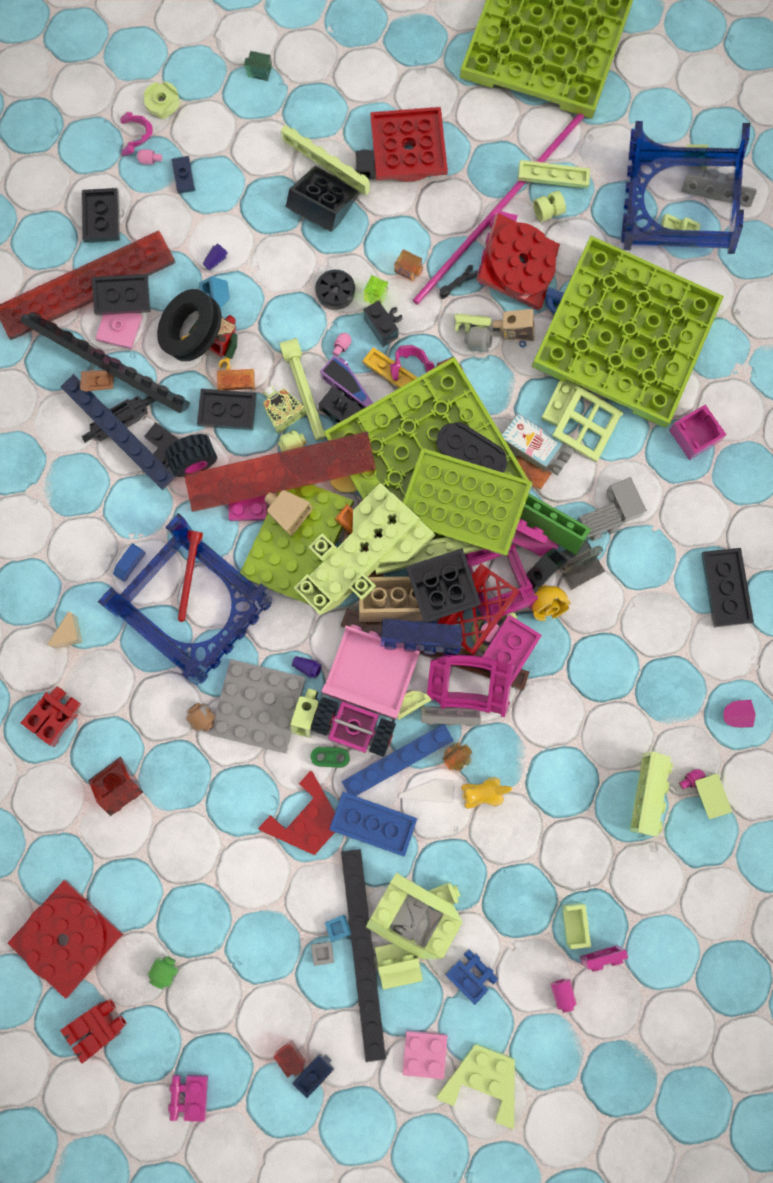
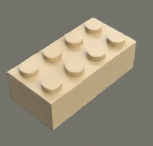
(390, 600)

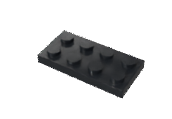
(727, 587)

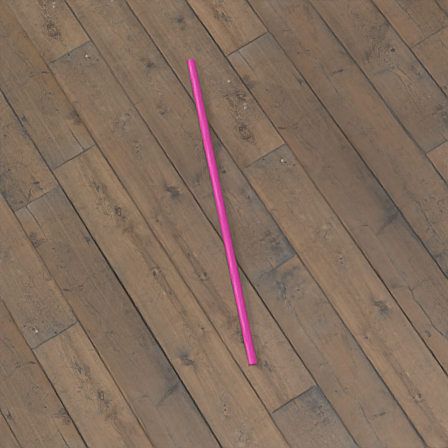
(482, 226)

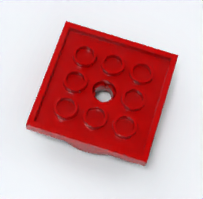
(414, 127)
(504, 270)
(88, 939)

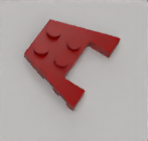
(311, 827)

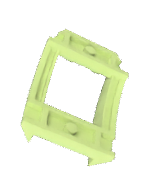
(390, 905)

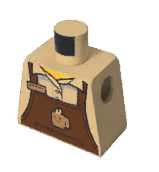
(516, 325)

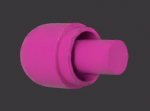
(691, 777)

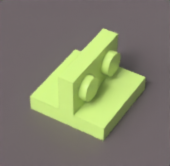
(397, 966)

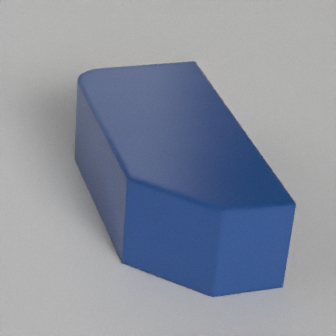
(128, 562)

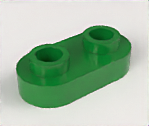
(330, 757)

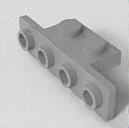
(716, 186)

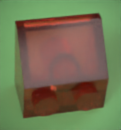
(115, 786)

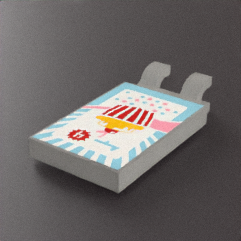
(536, 445)

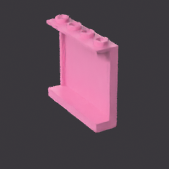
(369, 674)

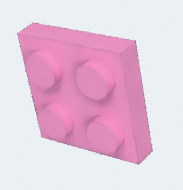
(425, 1054)

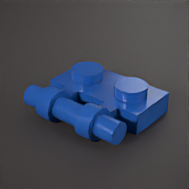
(466, 981)

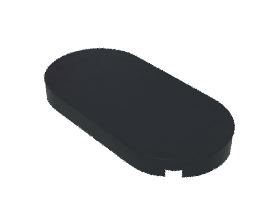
(470, 446)

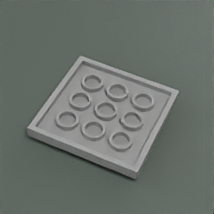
(257, 706)

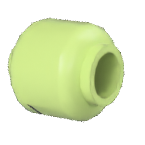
(291, 441)

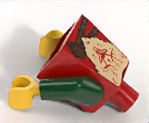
(225, 342)

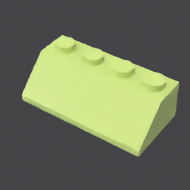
(650, 794)

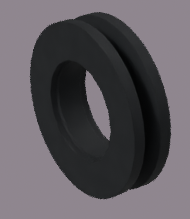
(201, 337)

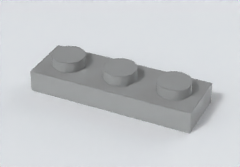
(450, 716)

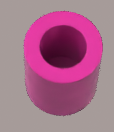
(563, 995)

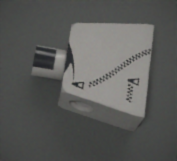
(409, 915)

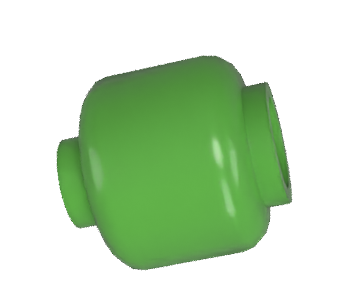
(162, 972)

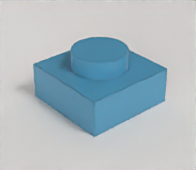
(338, 928)

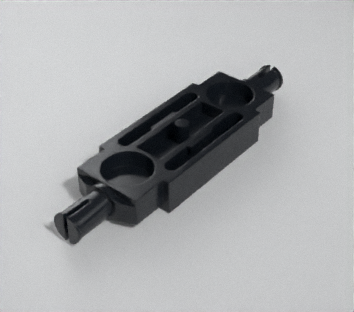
(127, 412)

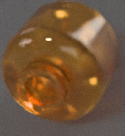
(457, 756)

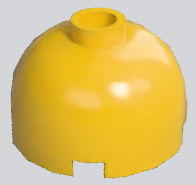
(550, 601)

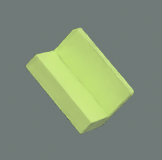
(713, 796)

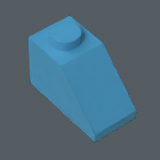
(216, 289)

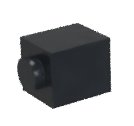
(365, 163)

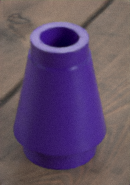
(215, 256)
(309, 667)

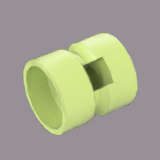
(549, 206)

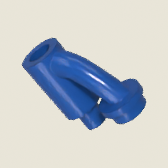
(553, 296)

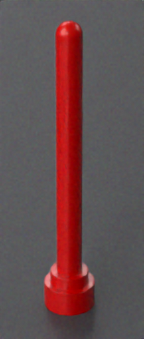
(194, 539)

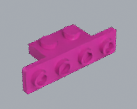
(533, 539)

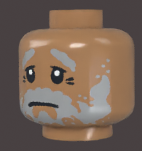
(200, 717)

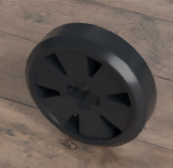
(326, 284)

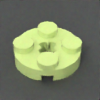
(166, 107)

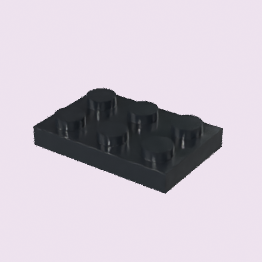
(100, 215)
(121, 294)
(226, 409)

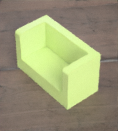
(576, 925)

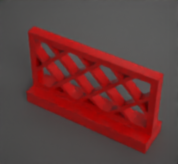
(480, 577)

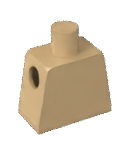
(288, 510)

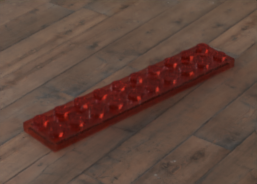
(75, 287)
(280, 472)

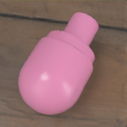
(148, 157)
(341, 343)

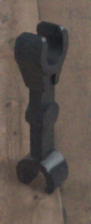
(446, 290)

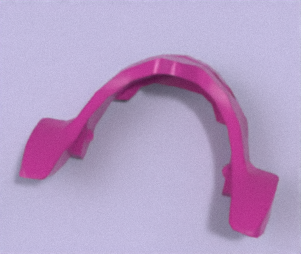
(129, 117)
(406, 351)

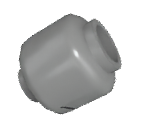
(478, 339)

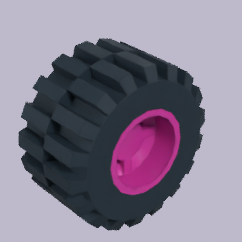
(190, 455)

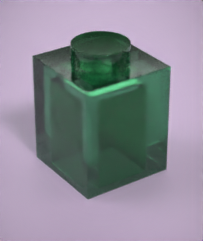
(258, 65)

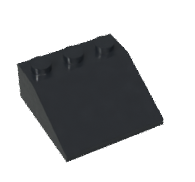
(321, 198)
(443, 585)

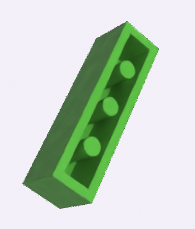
(555, 524)

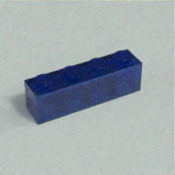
(421, 636)

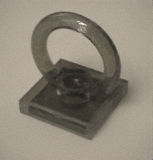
(583, 566)

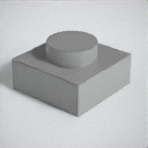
(322, 953)

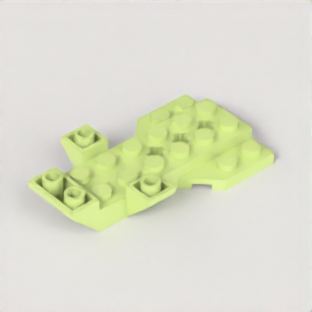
(347, 567)

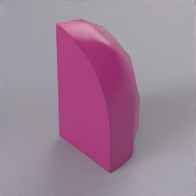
(740, 714)

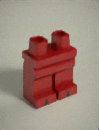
(51, 717)
(99, 1024)

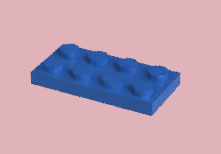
(373, 824)

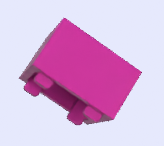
(697, 432)

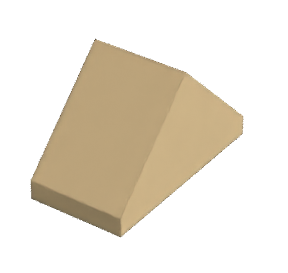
(67, 633)

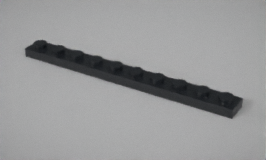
(105, 362)
(363, 956)

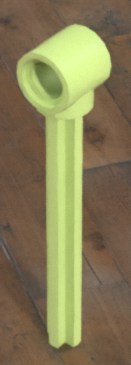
(292, 354)

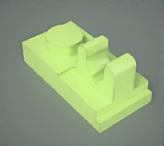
(467, 319)

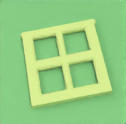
(587, 423)

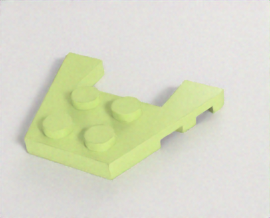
(487, 1073)

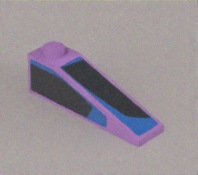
(341, 377)

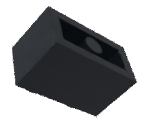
(382, 323)
(338, 406)

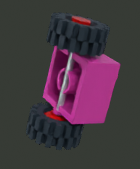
(353, 727)

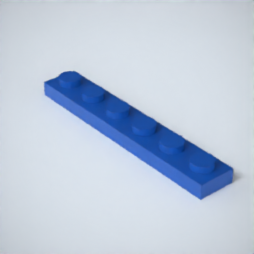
(397, 761)

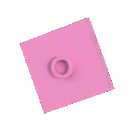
(119, 329)

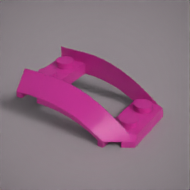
(526, 595)
(499, 687)

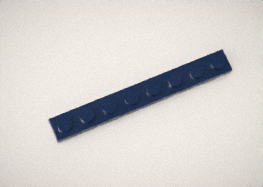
(118, 433)

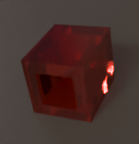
(290, 1059)

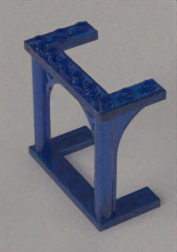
(647, 152)
(193, 669)

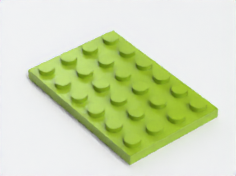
(467, 501)
(285, 560)

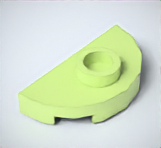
(411, 702)

